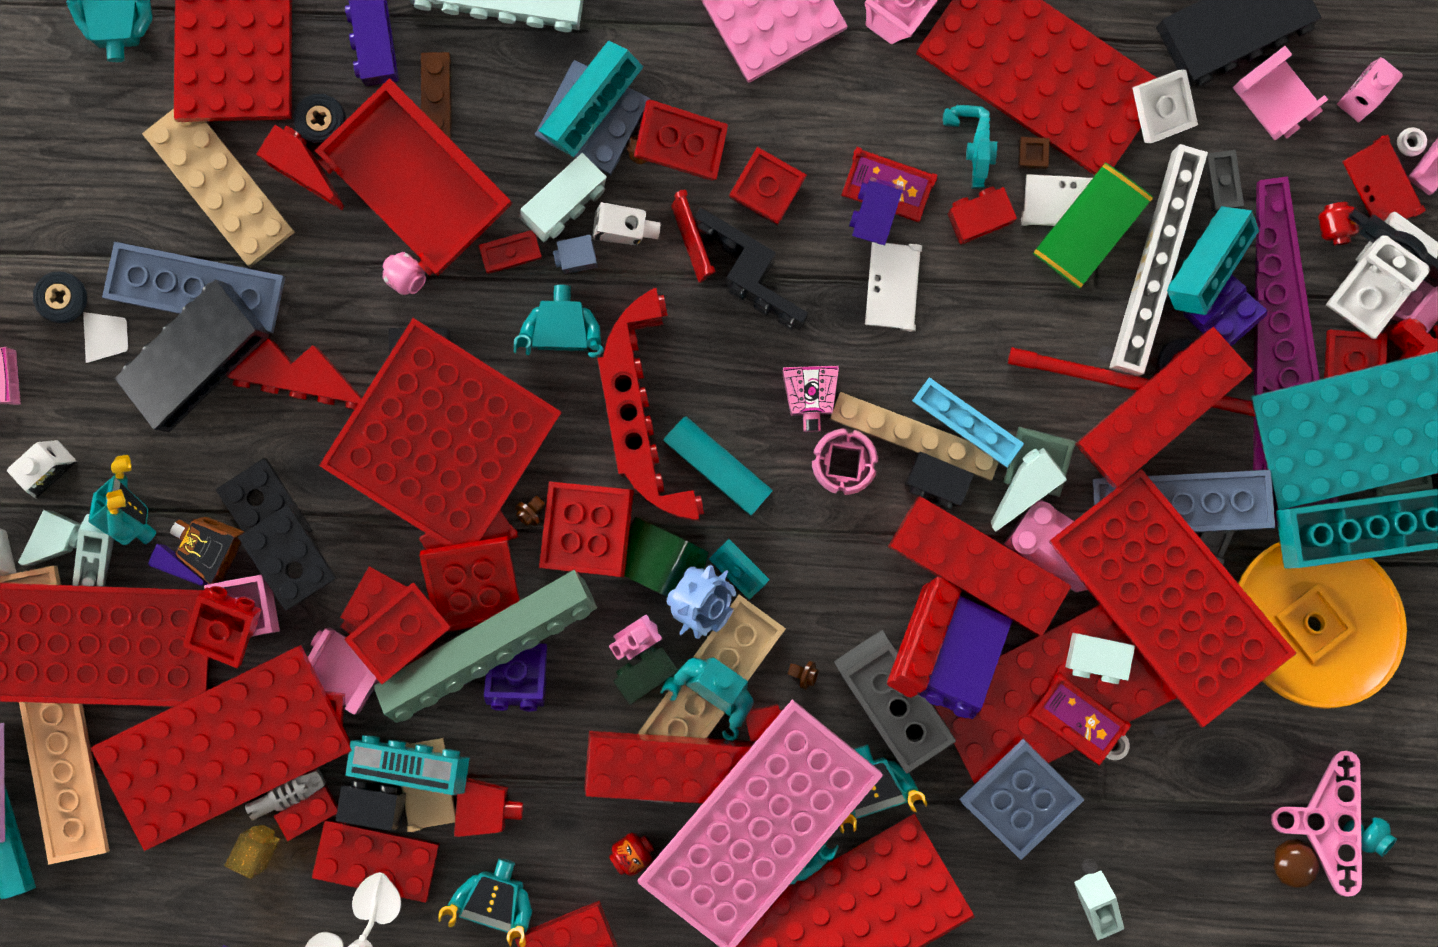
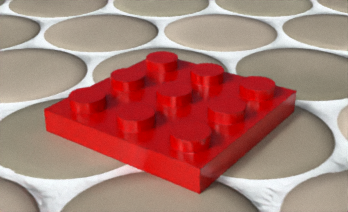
(586, 529)
(470, 581)

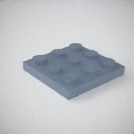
(613, 133)
(1021, 799)

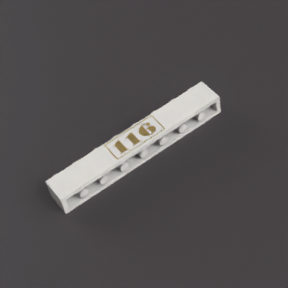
(1158, 260)

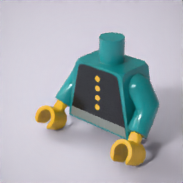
(118, 510)
(887, 792)
(493, 902)

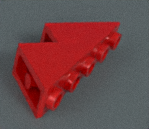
(307, 375)

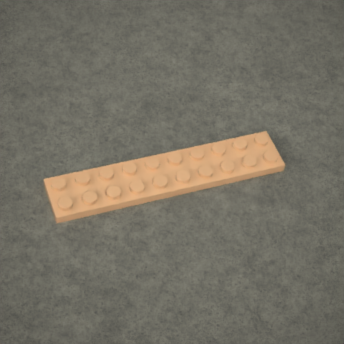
(62, 765)

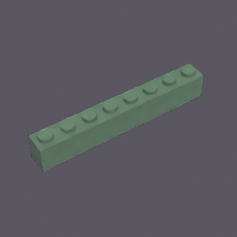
(485, 647)

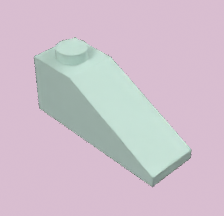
(1032, 481)
(92, 555)

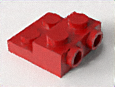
(221, 626)

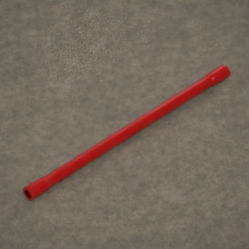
(1035, 361)

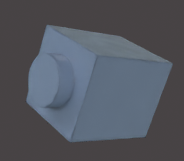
(575, 254)

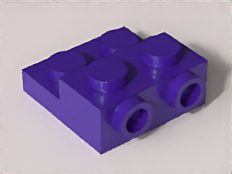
(1231, 313)
(518, 681)

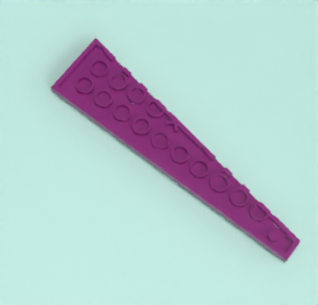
(1284, 337)

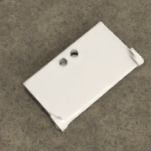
(1049, 198)
(898, 283)

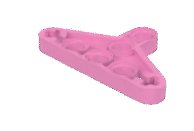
(1330, 838)

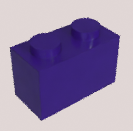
(877, 210)

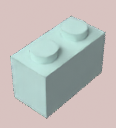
(1099, 657)

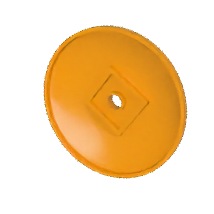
(1358, 635)

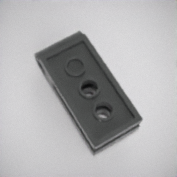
(867, 673)

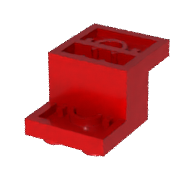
(1411, 338)

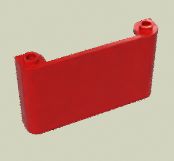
(413, 177)

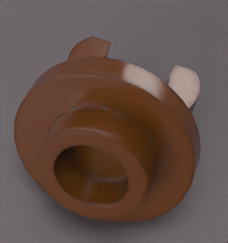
(528, 513)
(807, 675)

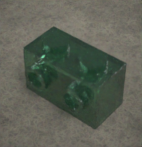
(647, 674)

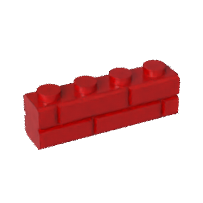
(924, 637)

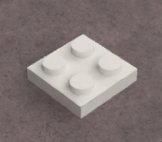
(1165, 106)

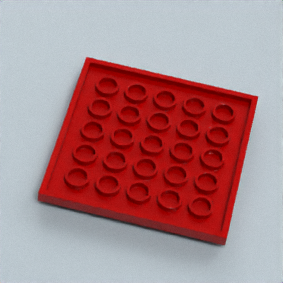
(440, 437)

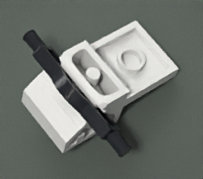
(1386, 271)

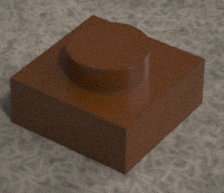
(1033, 153)

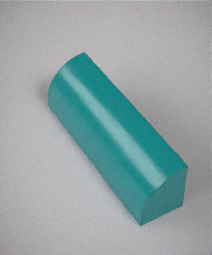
(591, 98)
(717, 465)
(14, 865)

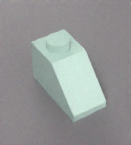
(51, 538)
(1099, 904)

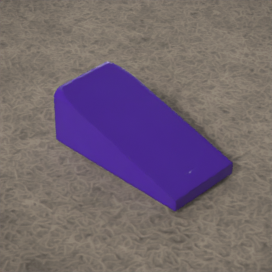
(167, 561)

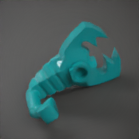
(982, 150)

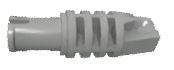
(286, 794)

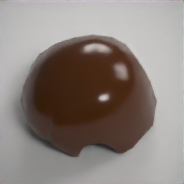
(1296, 863)

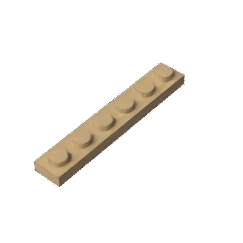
(912, 435)

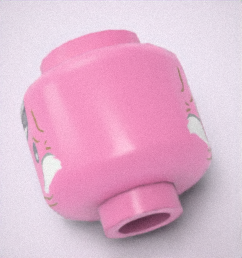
(403, 273)

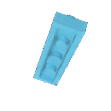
(968, 422)

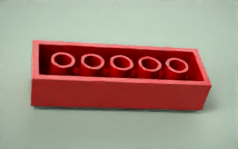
(1163, 407)
(979, 566)
(658, 766)

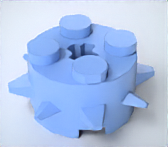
(702, 601)

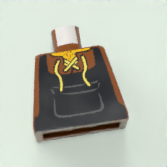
(207, 546)

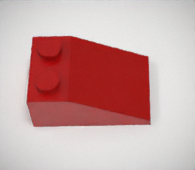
(288, 155)

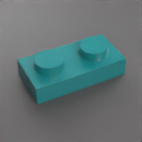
(740, 568)

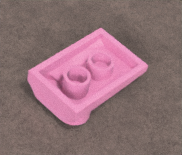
(896, 18)
(1032, 537)

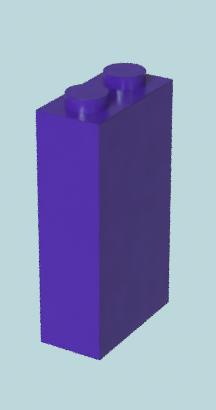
(967, 659)

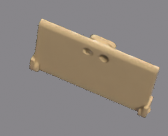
(428, 807)

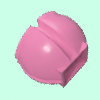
(849, 441)

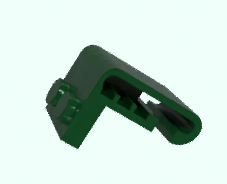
(659, 557)

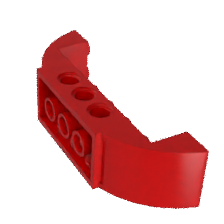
(620, 365)

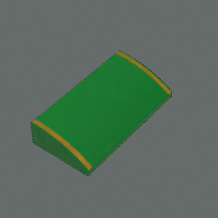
(1092, 225)

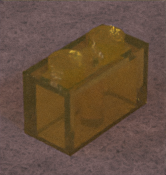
(252, 851)

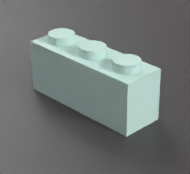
(563, 198)

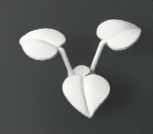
(373, 900)

